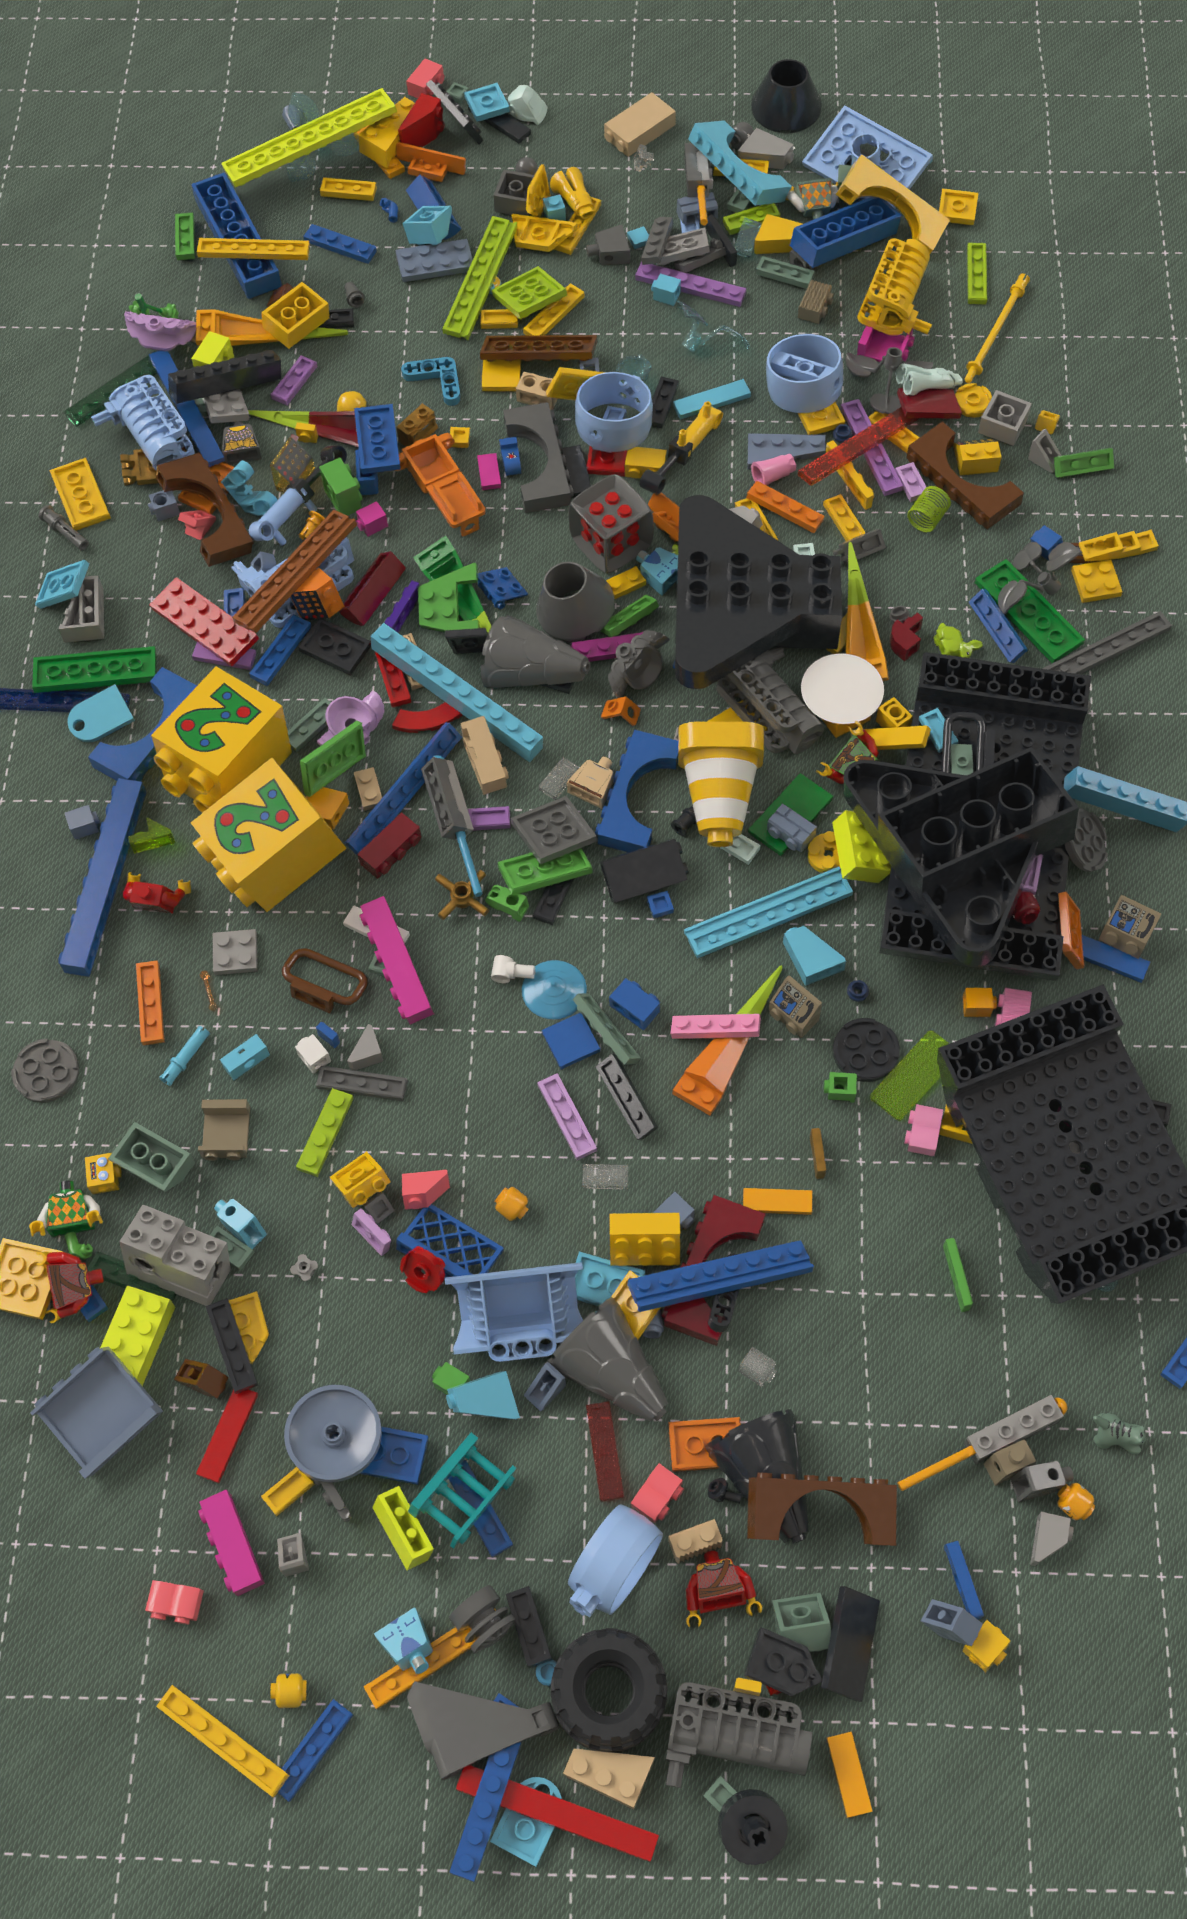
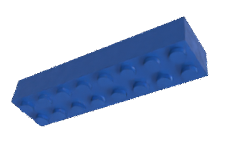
(230, 221)

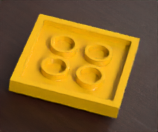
(22, 1282)

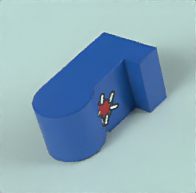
(510, 456)

